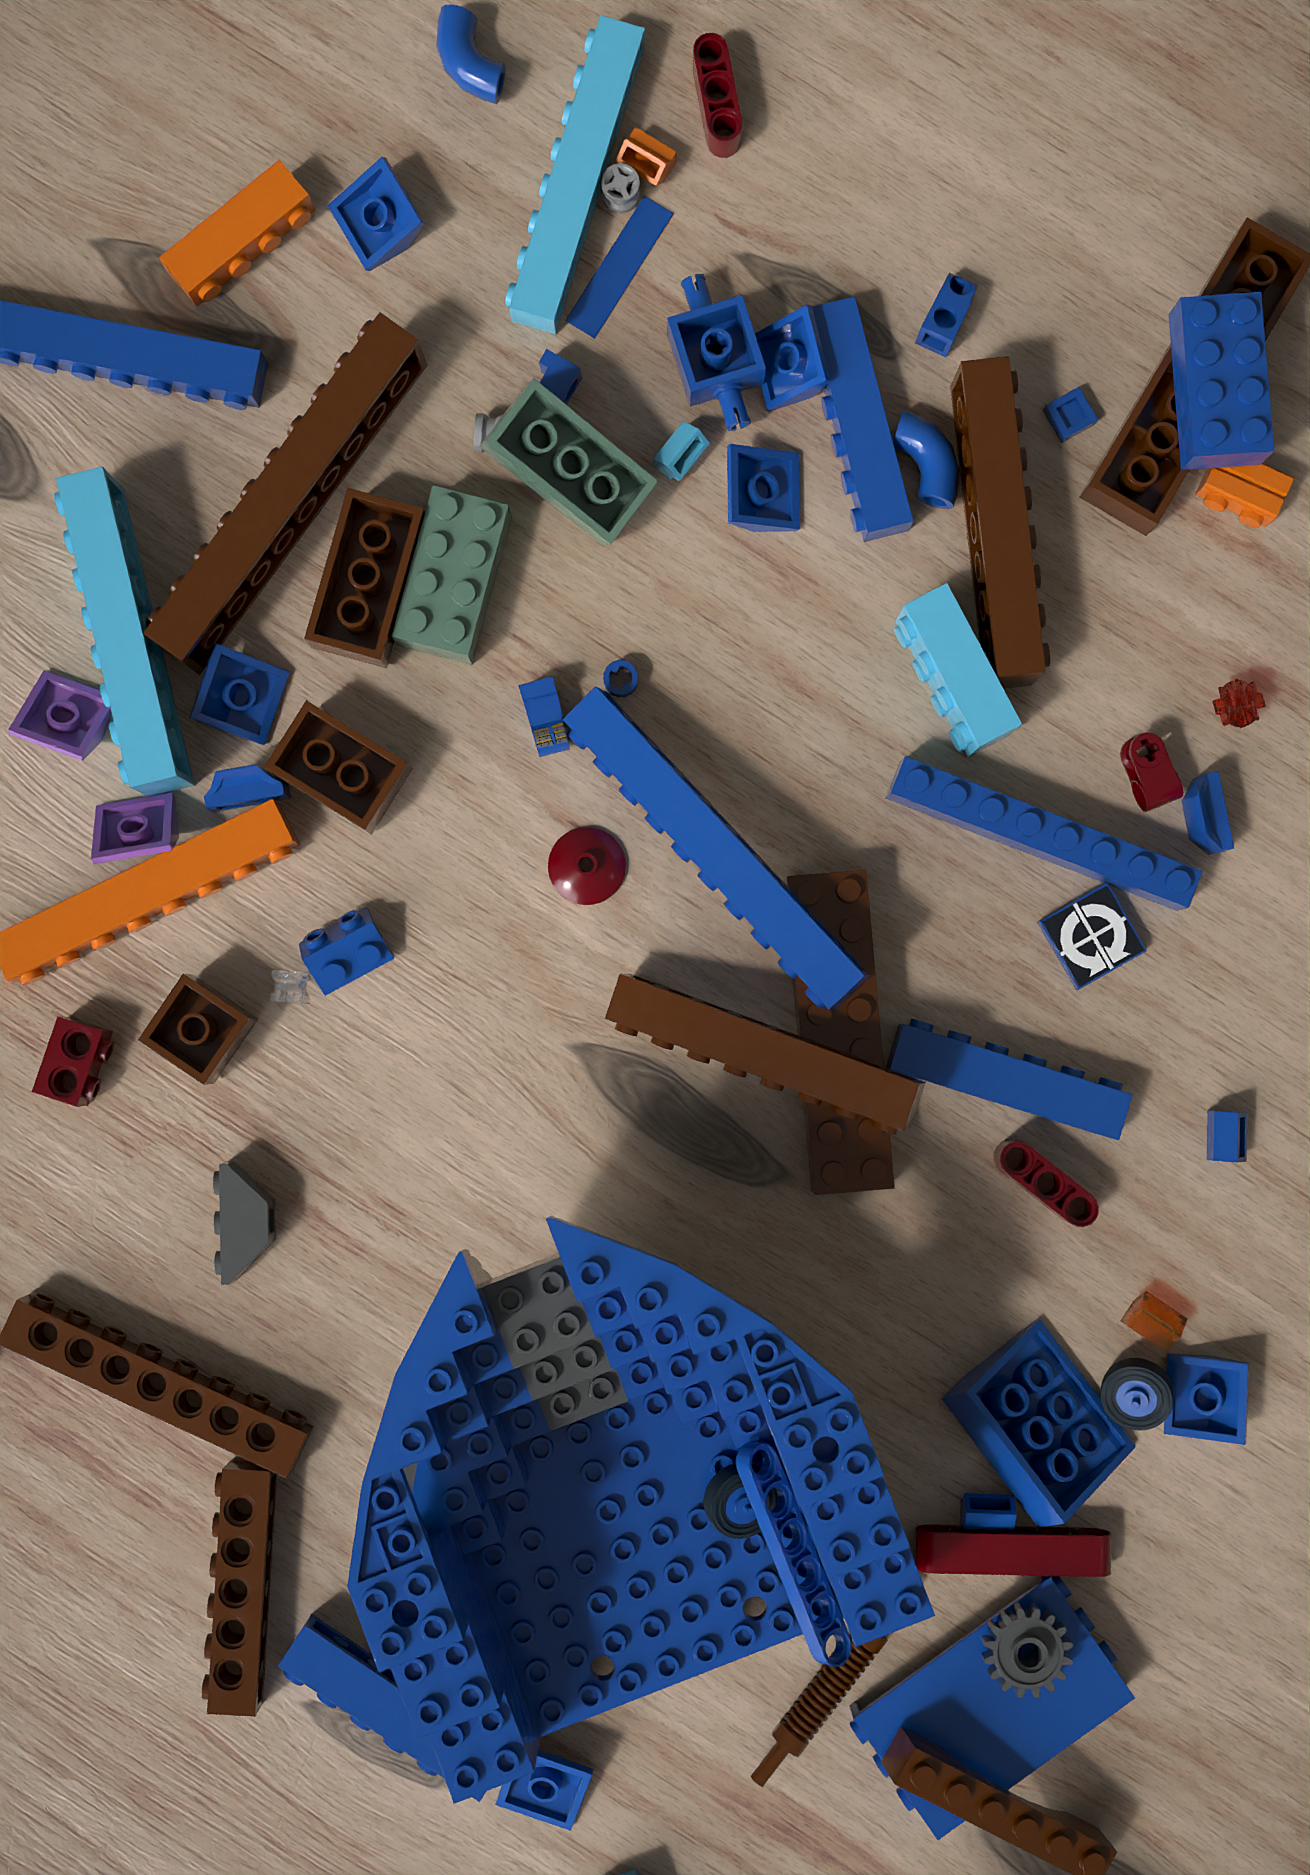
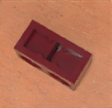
(63, 1056)

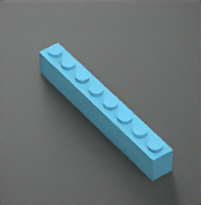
(576, 176)

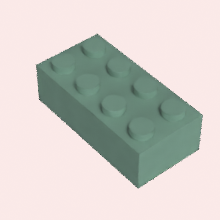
(568, 463)
(452, 575)

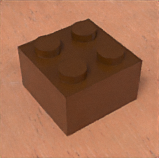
(198, 1029)

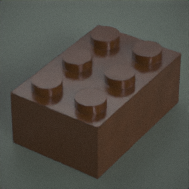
(338, 767)

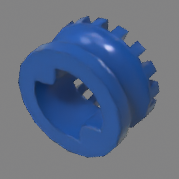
(614, 668)

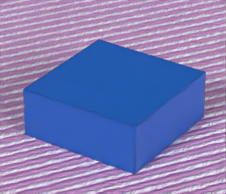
(1070, 414)

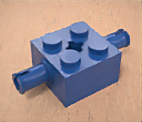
(730, 331)

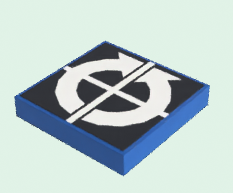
(1091, 936)

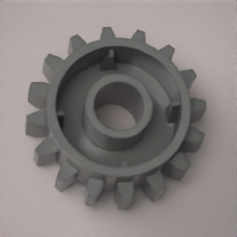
(1041, 1665)

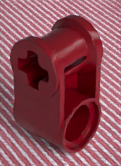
(1151, 776)

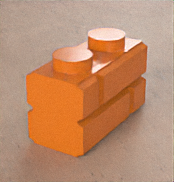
(1249, 491)

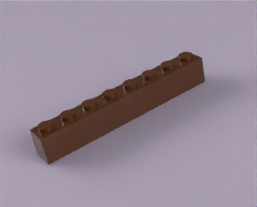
(765, 1051)

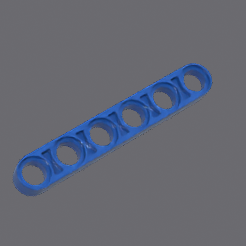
(789, 1558)

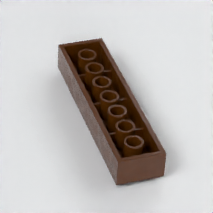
(1143, 460)
(998, 520)
(843, 1151)

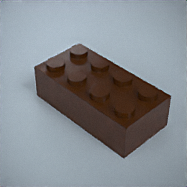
(364, 578)

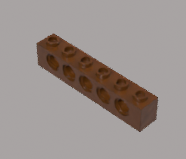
(244, 1692)

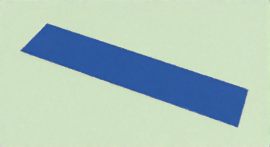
(619, 267)

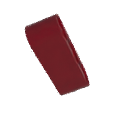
(711, 78)
(1064, 1187)

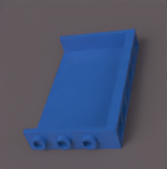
(991, 1729)

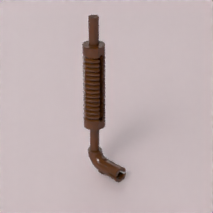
(814, 1706)

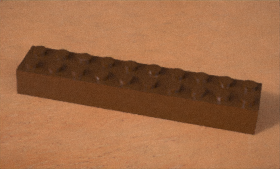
(287, 493)

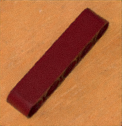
(1016, 1552)

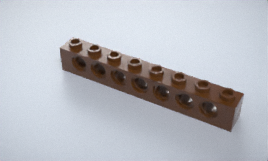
(25, 1336)

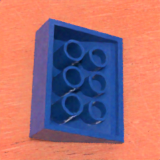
(1039, 1425)

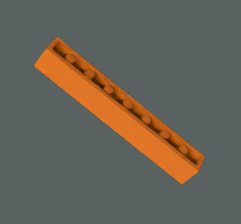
(146, 891)

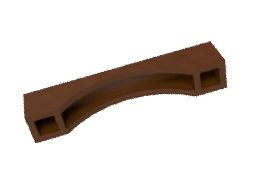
(1041, 1831)

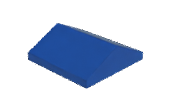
(377, 215)
(792, 359)
(763, 489)
(239, 694)
(1208, 1398)
(549, 1793)

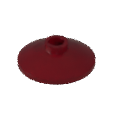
(591, 886)

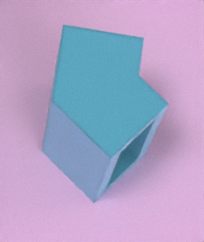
(675, 448)

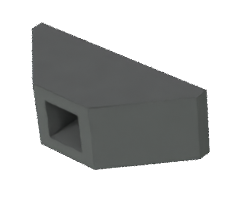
(243, 1222)

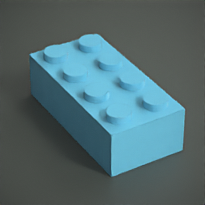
(956, 671)

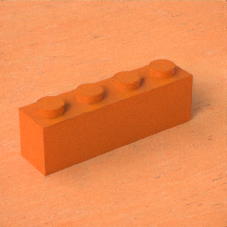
(238, 234)

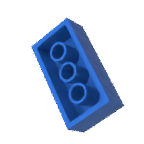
(1221, 381)

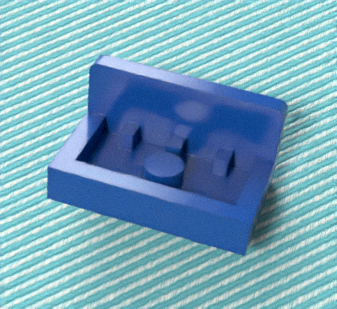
(344, 950)

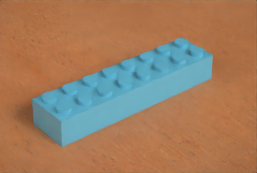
(117, 613)

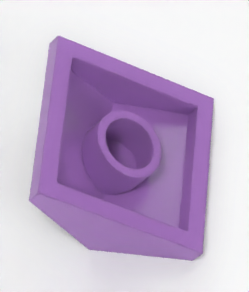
(62, 716)
(134, 828)

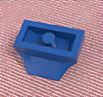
(244, 788)
(1207, 814)

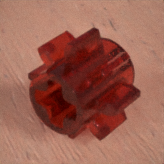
(1238, 703)

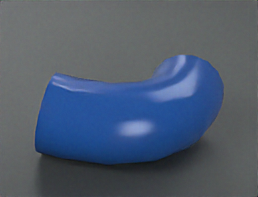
(462, 59)
(934, 457)

